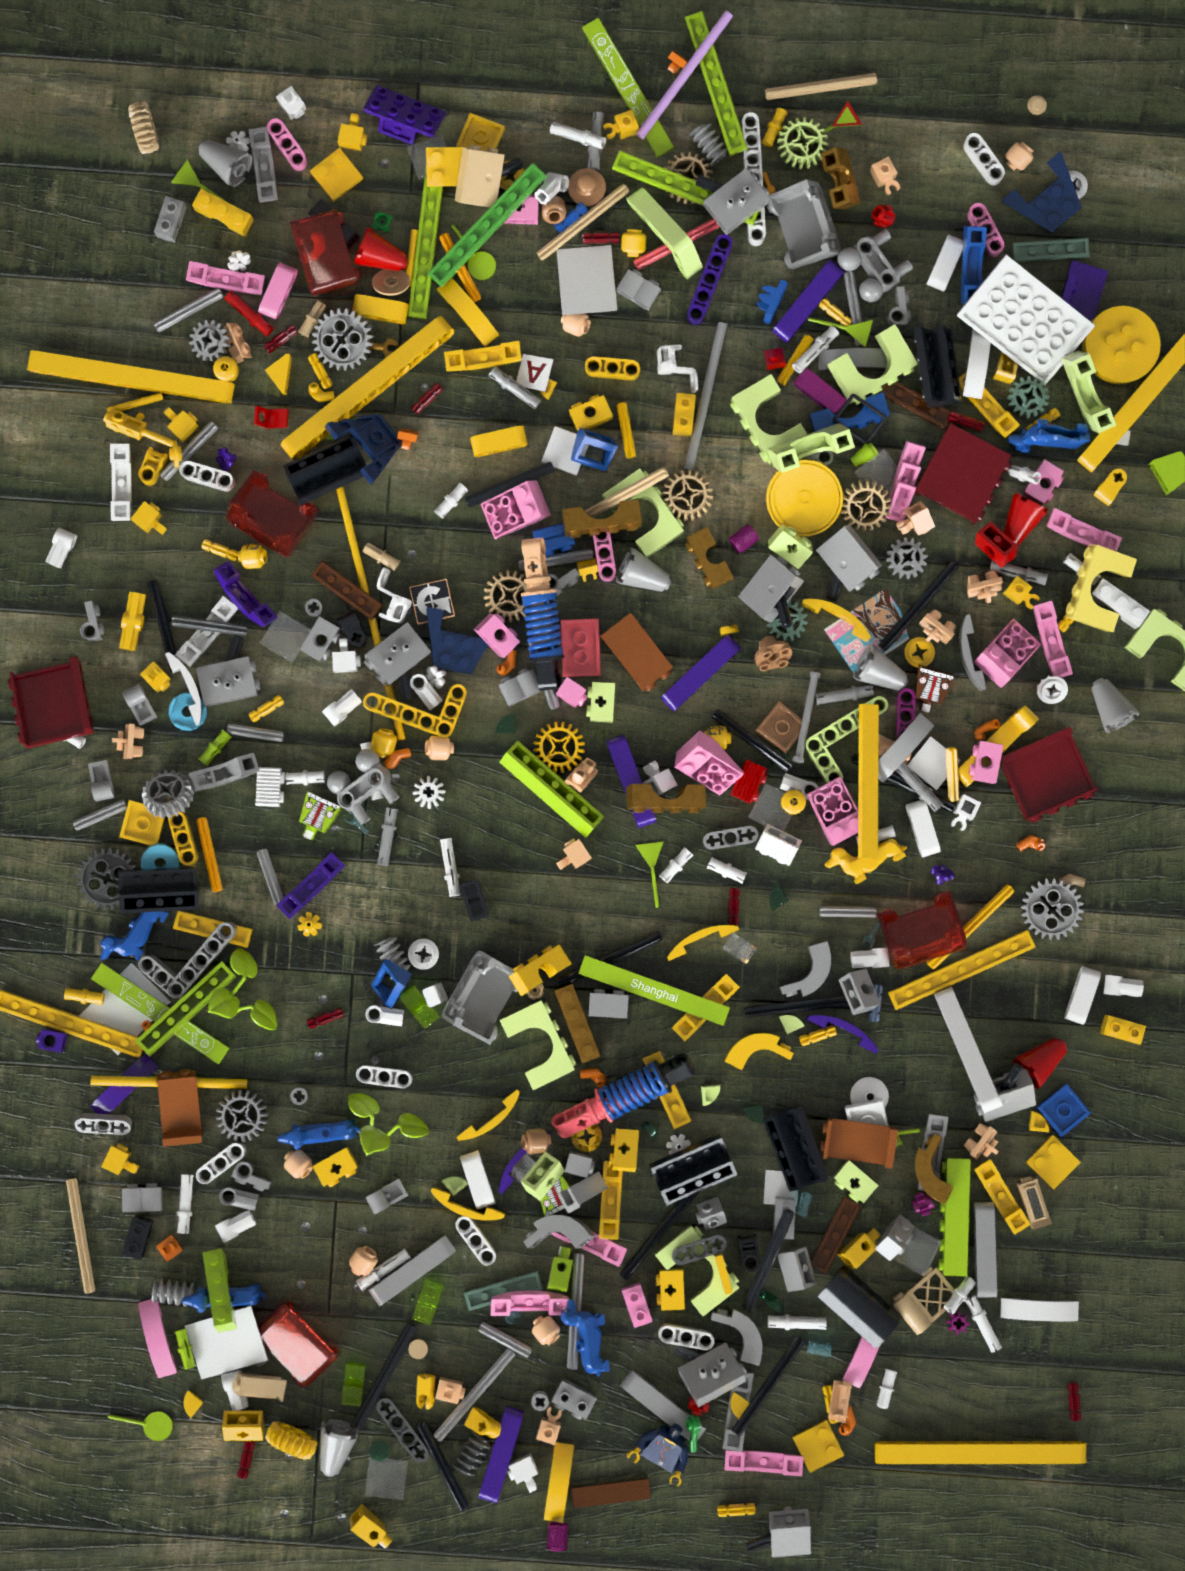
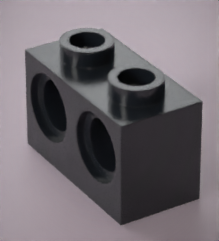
(474, 900)
(137, 1237)

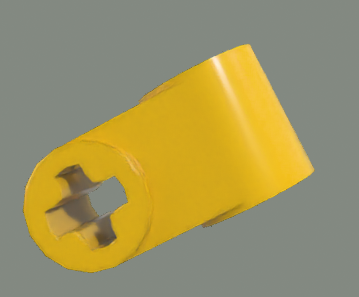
(154, 463)
(1109, 488)
(482, 1423)

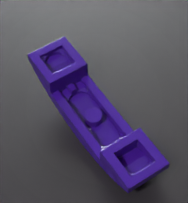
(242, 597)
(310, 886)
(864, 1042)
(114, 1095)
(507, 1179)

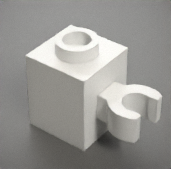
(291, 103)
(345, 660)
(660, 781)
(965, 809)
(523, 1470)

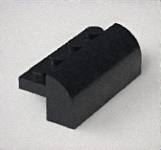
(937, 366)
(325, 469)
(158, 890)
(795, 1148)
(693, 1169)
(860, 1306)

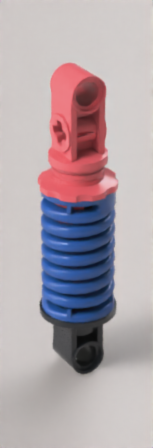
(625, 1096)

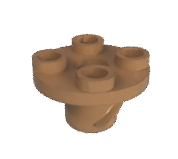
(587, 187)
(772, 654)

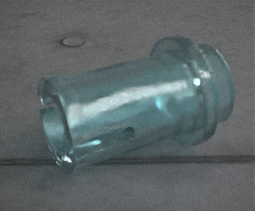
(804, 1204)
(819, 1349)

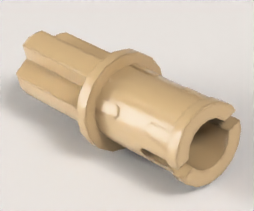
(312, 319)
(381, 556)

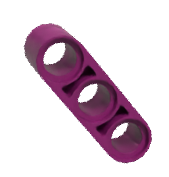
(819, 391)
(902, 706)

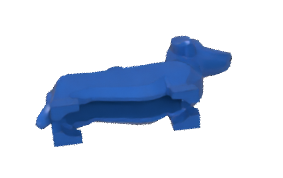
(1050, 435)
(134, 939)
(319, 1133)
(239, 1296)
(589, 1337)

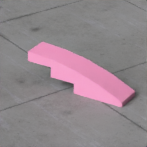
(904, 480)

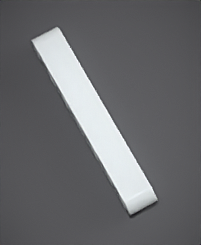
(754, 151)
(968, 1050)

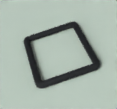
(867, 405)

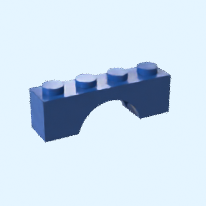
(973, 248)
(824, 418)

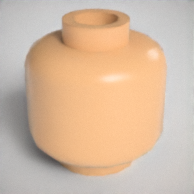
(1019, 156)
(576, 324)
(439, 747)
(298, 1164)
(363, 1261)
(546, 1330)

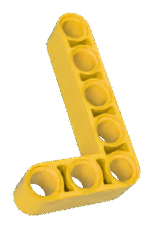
(433, 729)
(1005, 735)

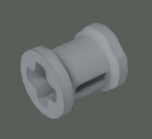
(540, 1407)

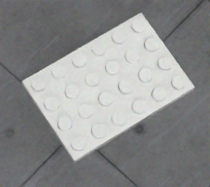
(1025, 319)

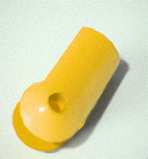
(425, 1387)

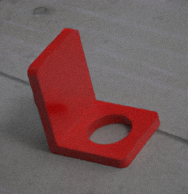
(271, 417)

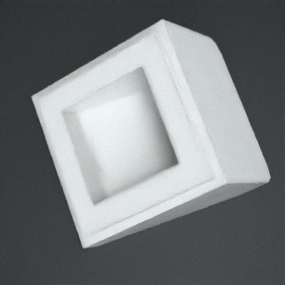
(435, 994)

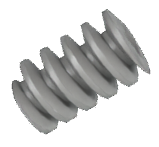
(709, 144)
(390, 952)
(171, 1292)

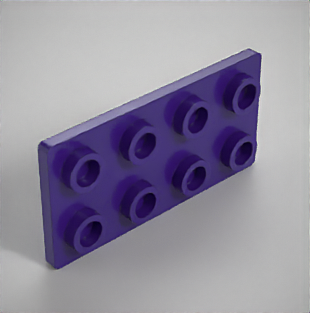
(403, 116)
(1084, 288)

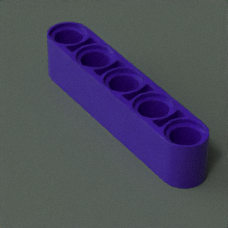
(709, 270)
(808, 301)
(700, 673)
(628, 773)
(501, 1454)

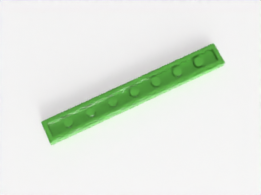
(487, 225)

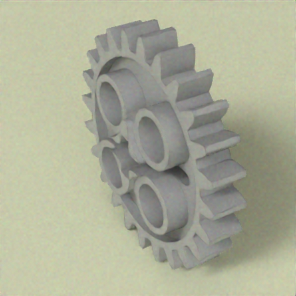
(355, 350)
(1039, 919)

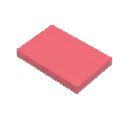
(580, 648)

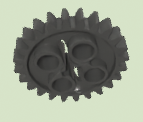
(113, 862)

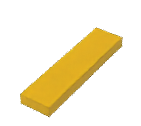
(205, 927)
(672, 1102)

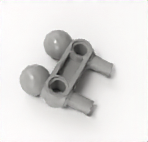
(874, 264)
(362, 788)

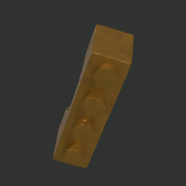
(577, 522)
(642, 798)
(577, 1023)

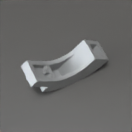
(224, 773)
(820, 968)
(571, 1227)
(752, 1341)

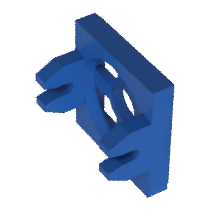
(771, 300)

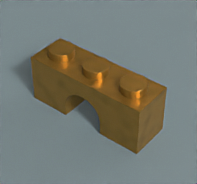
(838, 164)
(715, 574)

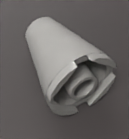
(226, 161)
(642, 572)
(879, 670)
(1112, 705)
(335, 1445)

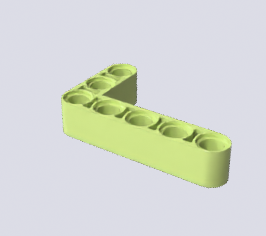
(667, 230)
(839, 733)

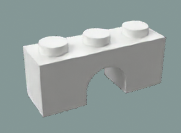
(1113, 598)

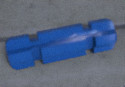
(571, 217)

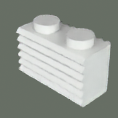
(269, 787)
(778, 845)

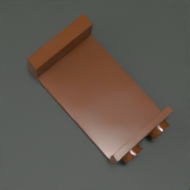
(637, 652)
(179, 1107)
(859, 1141)

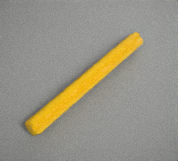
(979, 918)

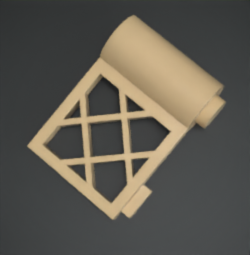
(911, 1308)

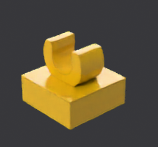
(587, 567)

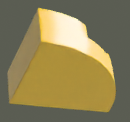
(549, 389)
(725, 630)
(1038, 1122)
(191, 1403)
(738, 1404)

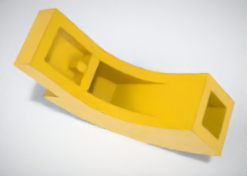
(751, 1043)

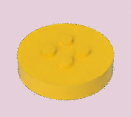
(1122, 344)
(805, 497)

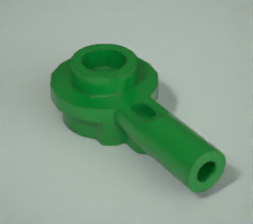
(694, 1426)

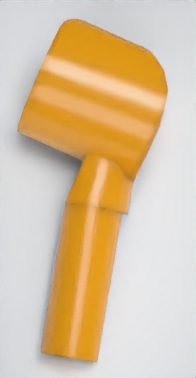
(770, 188)

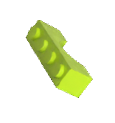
(219, 1295)

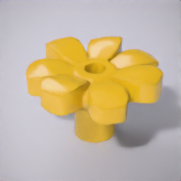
(312, 928)

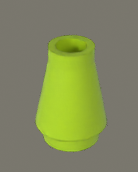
(864, 454)

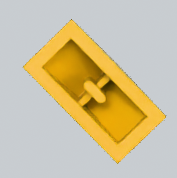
(1005, 369)
(280, 372)

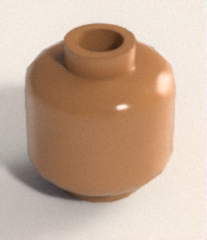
(554, 210)
(536, 1141)

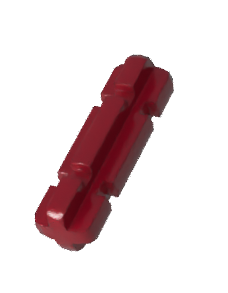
(601, 237)
(280, 339)
(427, 398)
(966, 421)
(733, 908)
(325, 1018)
(1074, 1401)
(246, 1458)

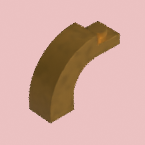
(924, 1170)

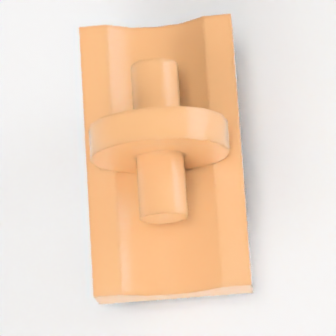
(984, 589)
(935, 629)
(130, 733)
(582, 775)
(987, 1135)

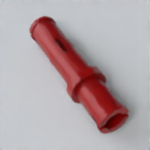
(254, 318)

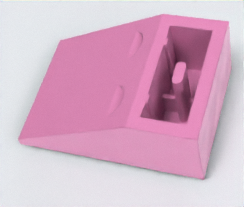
(515, 509)
(1007, 653)
(707, 763)
(835, 810)

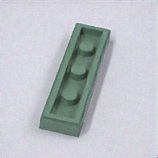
(1050, 250)
(481, 1296)

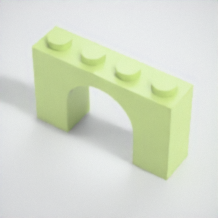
(898, 359)
(1078, 369)
(746, 405)
(833, 438)
(667, 526)
(1154, 626)
(538, 1017)
(714, 1292)

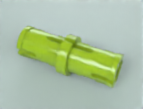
(215, 747)
(185, 1348)

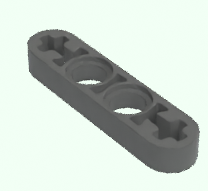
(404, 1428)

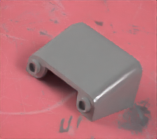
(805, 223)
(480, 997)

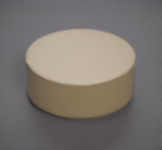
(418, 1348)

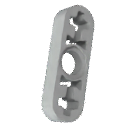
(717, 844)
(109, 1118)

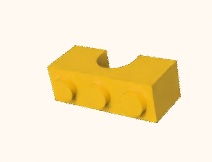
(216, 208)
(528, 976)

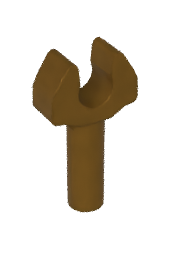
(384, 347)

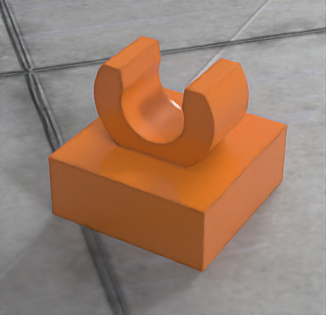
(678, 61)
(408, 436)
(169, 1248)

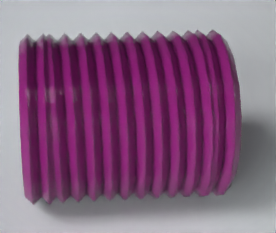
(743, 538)
(557, 1536)

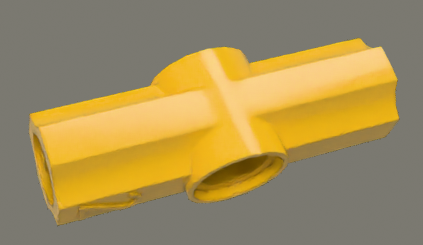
(132, 621)

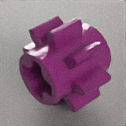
(922, 1204)
(961, 1327)

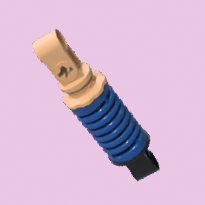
(542, 620)

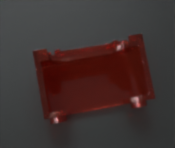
(324, 252)
(269, 515)
(924, 932)
(296, 1344)

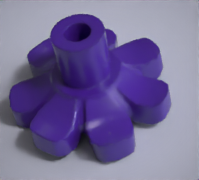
(225, 459)
(942, 874)

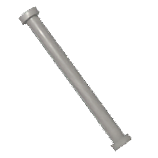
(806, 717)

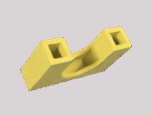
(1082, 606)

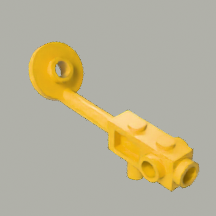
(137, 428)

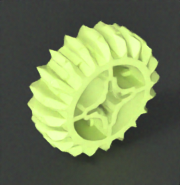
(796, 146)

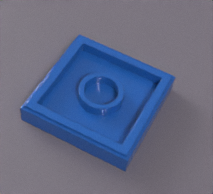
(1063, 1110)

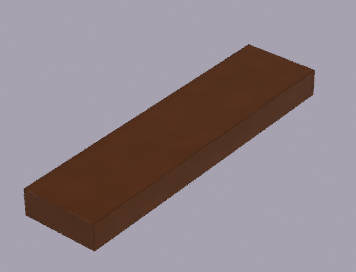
(915, 403)
(347, 590)
(835, 1234)
(611, 1492)

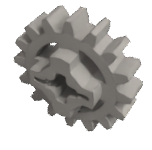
(208, 348)
(900, 553)

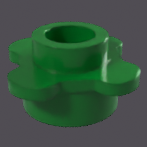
(379, 217)

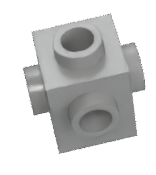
(710, 1213)

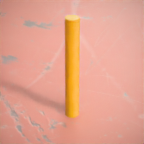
(411, 254)
(137, 403)

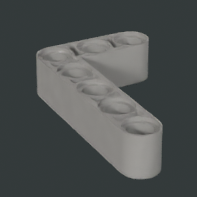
(193, 964)

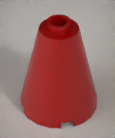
(379, 253)
(1022, 518)
(1042, 1060)

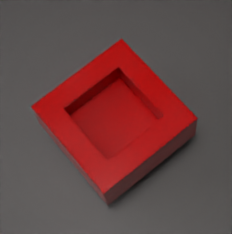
(774, 358)

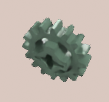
(1035, 400)
(789, 631)

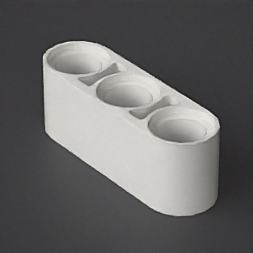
(983, 150)
(945, 263)
(199, 470)
(923, 828)
(1082, 995)
(375, 1072)
(212, 1165)
(477, 1179)
(476, 1249)
(678, 1330)

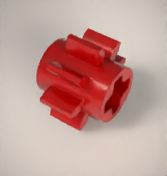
(883, 216)
(697, 1410)

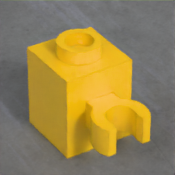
(624, 125)
(351, 135)
(182, 425)
(147, 518)
(1019, 591)
(156, 677)
(117, 1160)

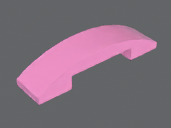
(225, 279)
(1082, 532)
(1051, 639)
(604, 1248)
(528, 1301)
(156, 1338)
(860, 1363)
(764, 1462)

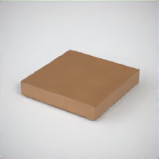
(780, 727)

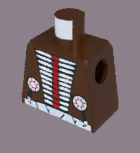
(932, 686)

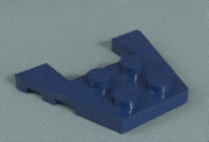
(1054, 203)
(375, 438)
(451, 649)

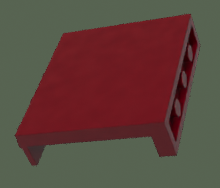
(963, 473)
(51, 704)
(1047, 775)

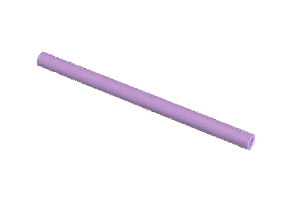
(684, 75)

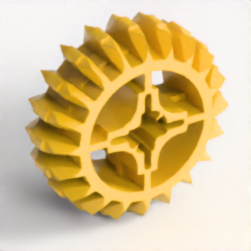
(571, 735)
(291, 1440)

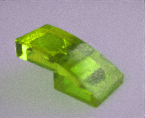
(418, 1006)
(427, 1302)
(353, 1384)

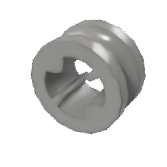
(309, 603)
(294, 1099)

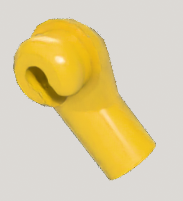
(319, 395)

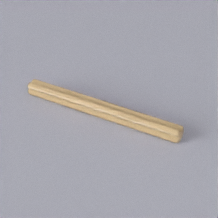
(820, 86)
(582, 222)
(627, 492)
(80, 1235)

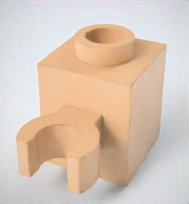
(884, 174)
(917, 519)
(575, 853)
(450, 1390)
(549, 1427)

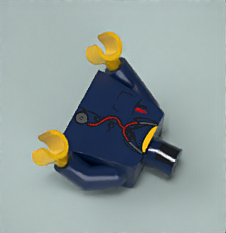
(663, 1448)

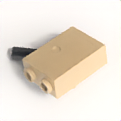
(481, 175)

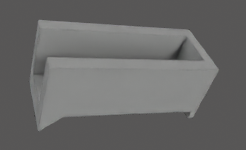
(582, 1191)

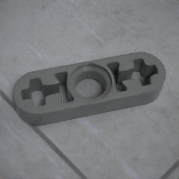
(687, 1259)

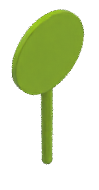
(481, 264)
(156, 1425)

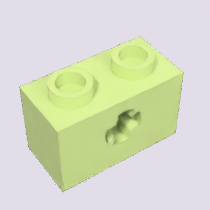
(793, 554)
(604, 691)
(542, 1176)
(865, 1184)

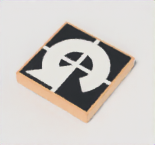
(432, 595)

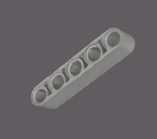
(985, 1249)
(412, 1270)
(657, 1402)

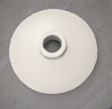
(869, 1085)

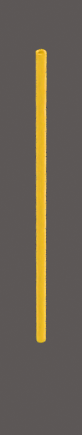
(363, 585)

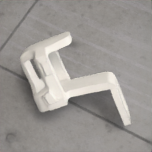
(669, 365)
(397, 602)

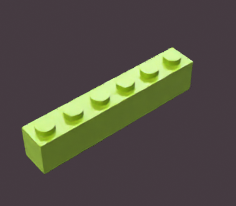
(551, 789)
(184, 1009)
(955, 1218)

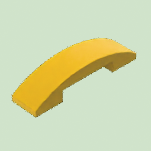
(468, 312)
(483, 357)
(992, 411)
(859, 629)
(723, 930)
(718, 993)
(471, 1132)
(1001, 1196)
(443, 1197)
(610, 1203)
(559, 1482)

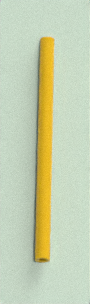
(151, 1082)

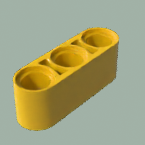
(380, 309)
(603, 363)
(498, 441)
(189, 846)

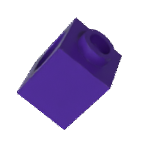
(60, 1040)

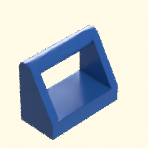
(595, 439)
(399, 976)

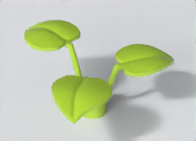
(227, 1005)
(374, 1139)

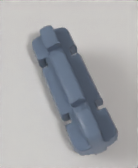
(874, 1016)

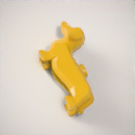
(858, 866)

